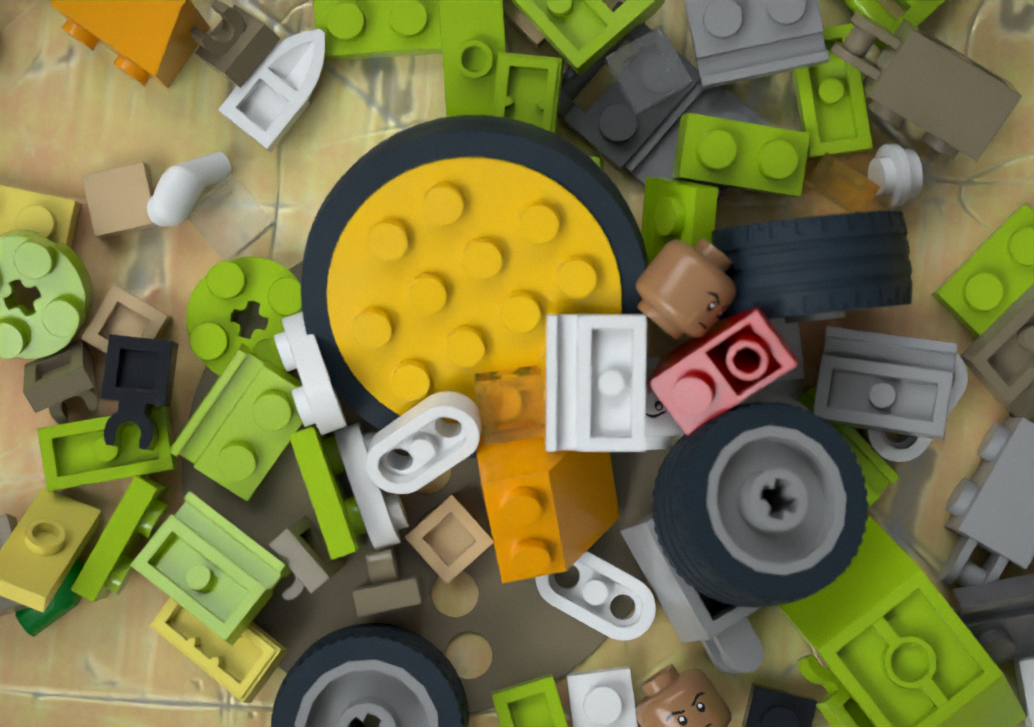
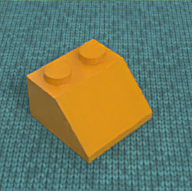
(146, 34)
(544, 504)

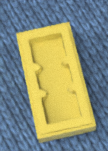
(45, 548)
(239, 667)

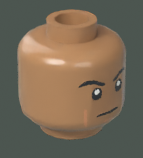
(686, 288)
(681, 701)

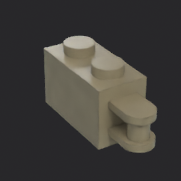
(930, 86)

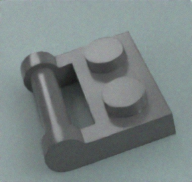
(610, 123)

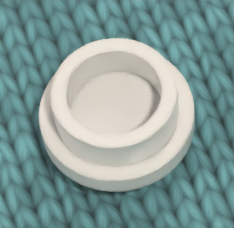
(897, 173)

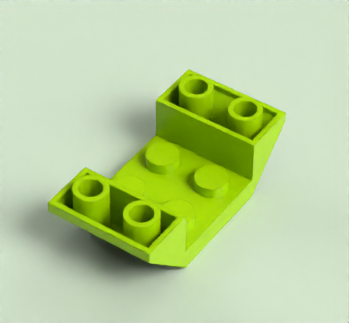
(902, 644)

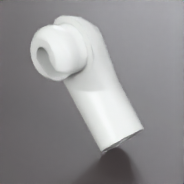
(182, 187)

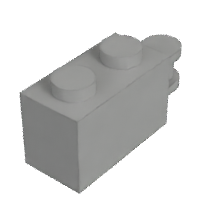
(994, 507)
(695, 617)

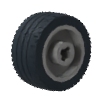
(818, 265)
(760, 505)
(371, 672)

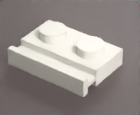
(595, 382)

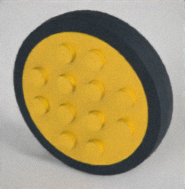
(452, 255)

